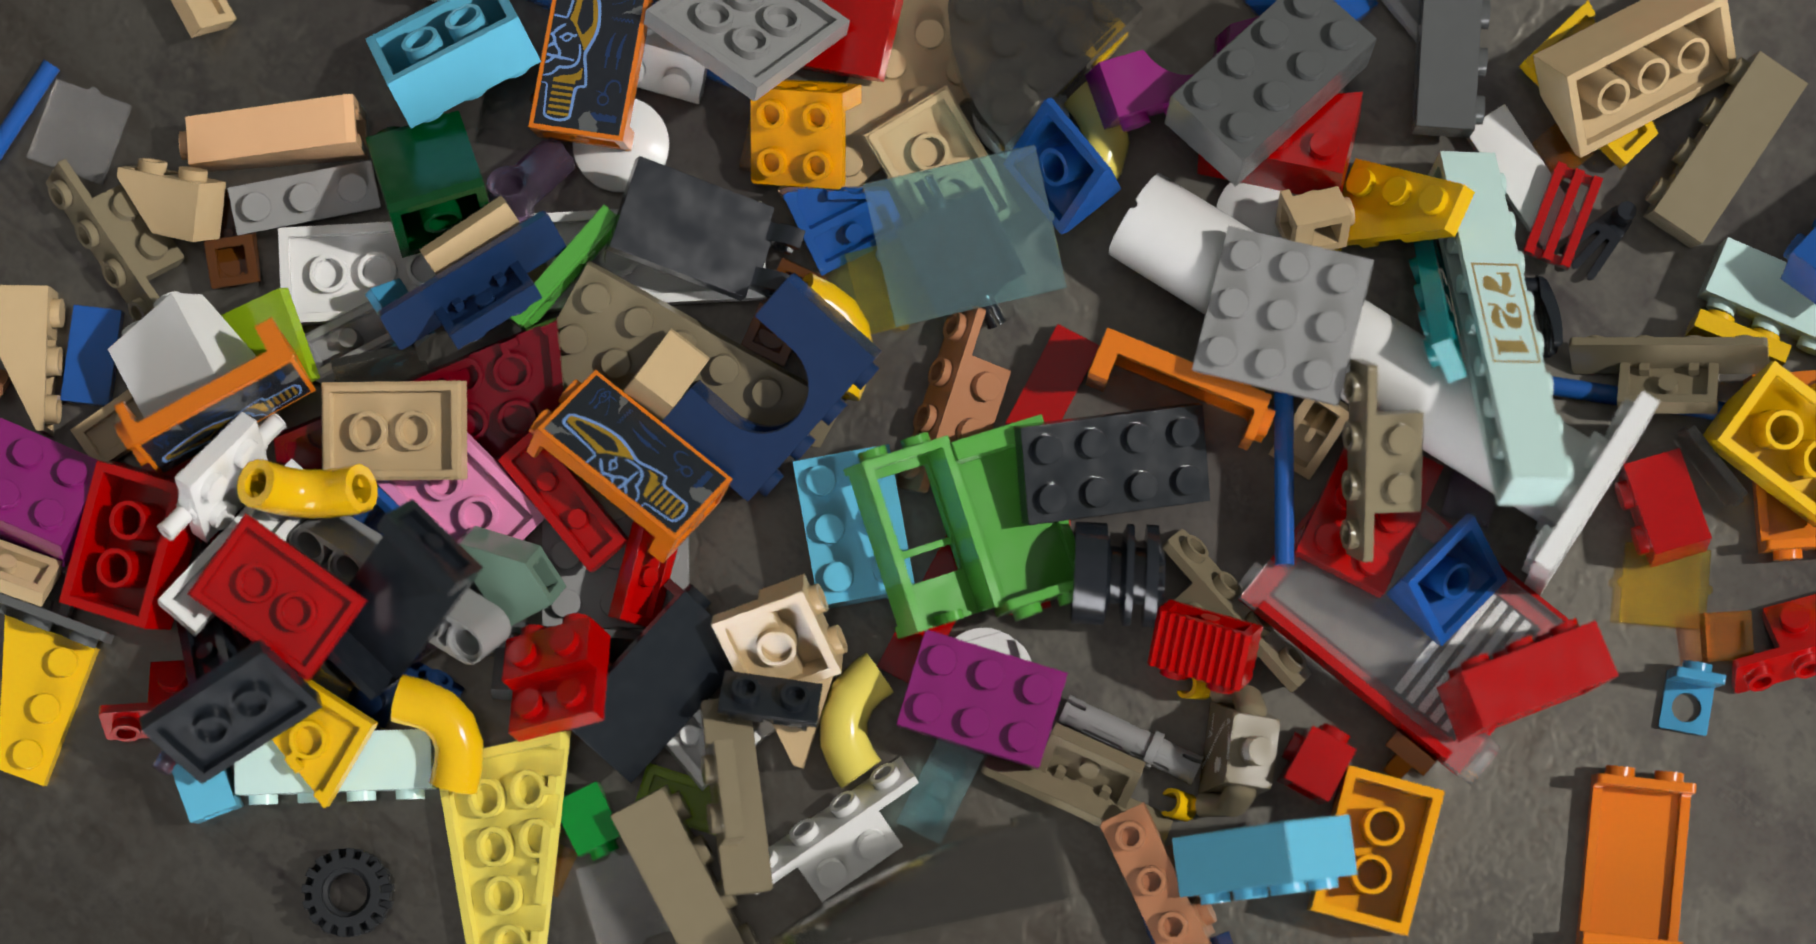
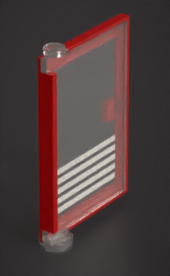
(1383, 651)

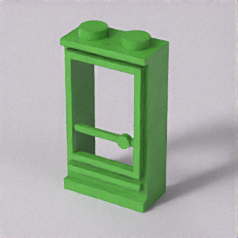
(946, 596)

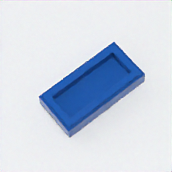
(88, 364)

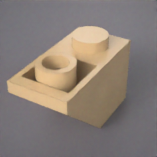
(175, 202)

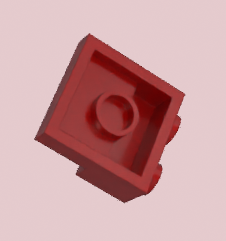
(556, 676)

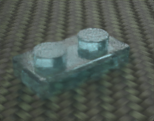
(940, 790)

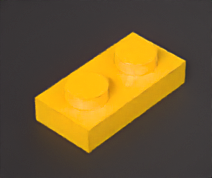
(1721, 324)

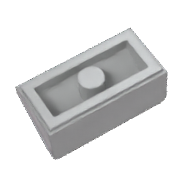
(345, 336)

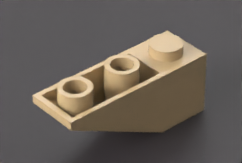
(29, 349)

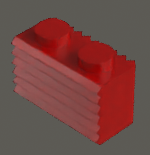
(1204, 646)

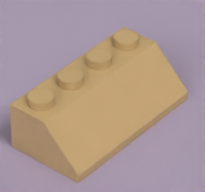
(1634, 68)

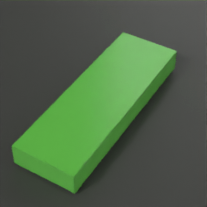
(568, 266)

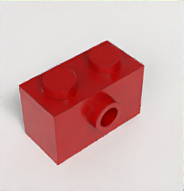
(1663, 508)
(1316, 761)

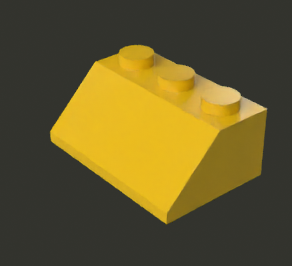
(1771, 437)

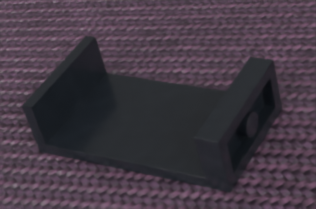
(410, 591)
(658, 683)

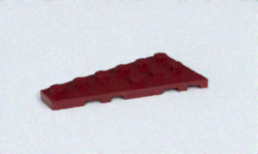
(505, 394)

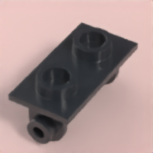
(770, 698)

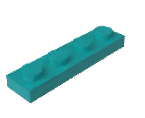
(1437, 313)

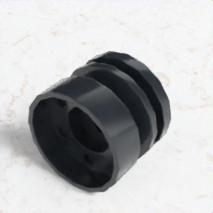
(1116, 574)

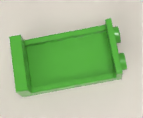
(1026, 560)

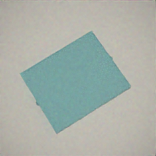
(965, 235)

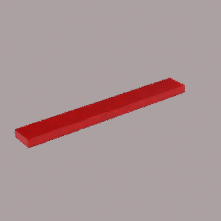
(1045, 393)

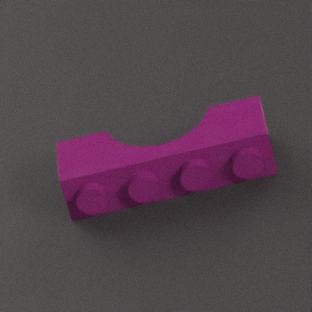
(1135, 87)

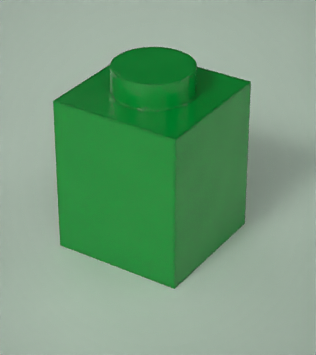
(589, 822)

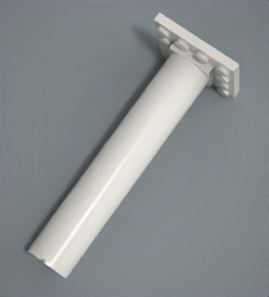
(1178, 246)

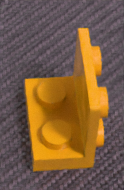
(802, 134)

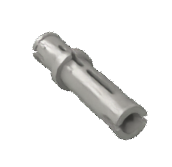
(1131, 739)

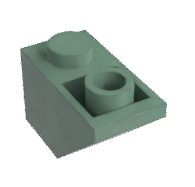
(513, 574)

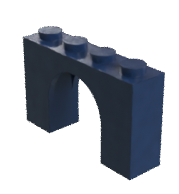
(833, 358)

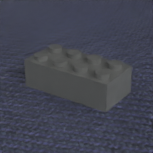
(1268, 83)

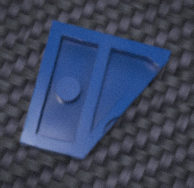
(832, 222)

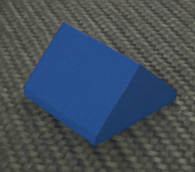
(1071, 168)
(1449, 581)

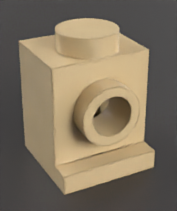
(1315, 217)

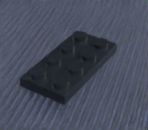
(1111, 463)

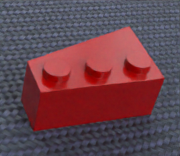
(1311, 157)

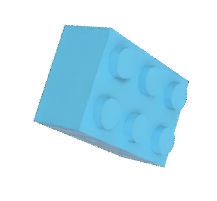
(451, 55)
(836, 532)
(1265, 856)

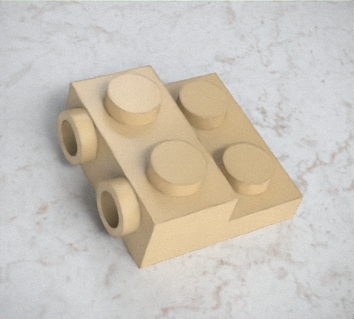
(783, 634)

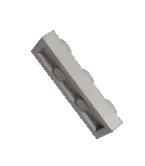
(304, 198)

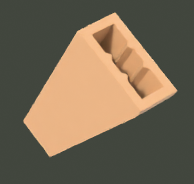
(277, 135)

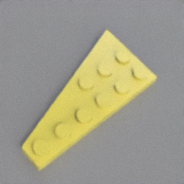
(508, 840)

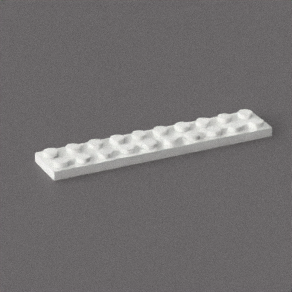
(337, 264)

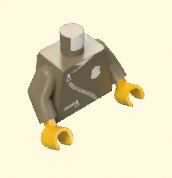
(1236, 755)

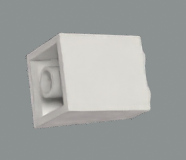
(176, 350)

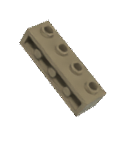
(1724, 149)
(679, 870)

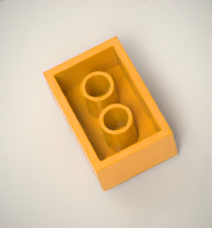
(1391, 843)

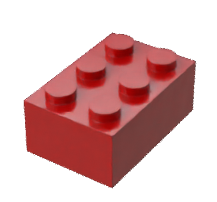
(119, 554)
(1526, 678)

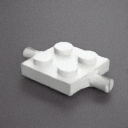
(209, 482)

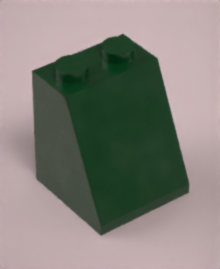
(427, 179)

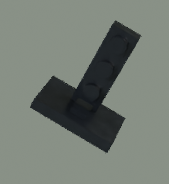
(229, 702)

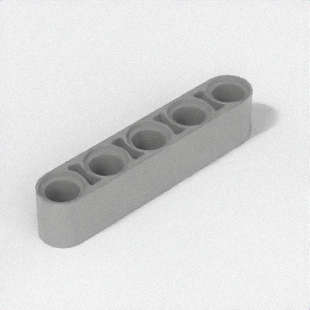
(344, 545)

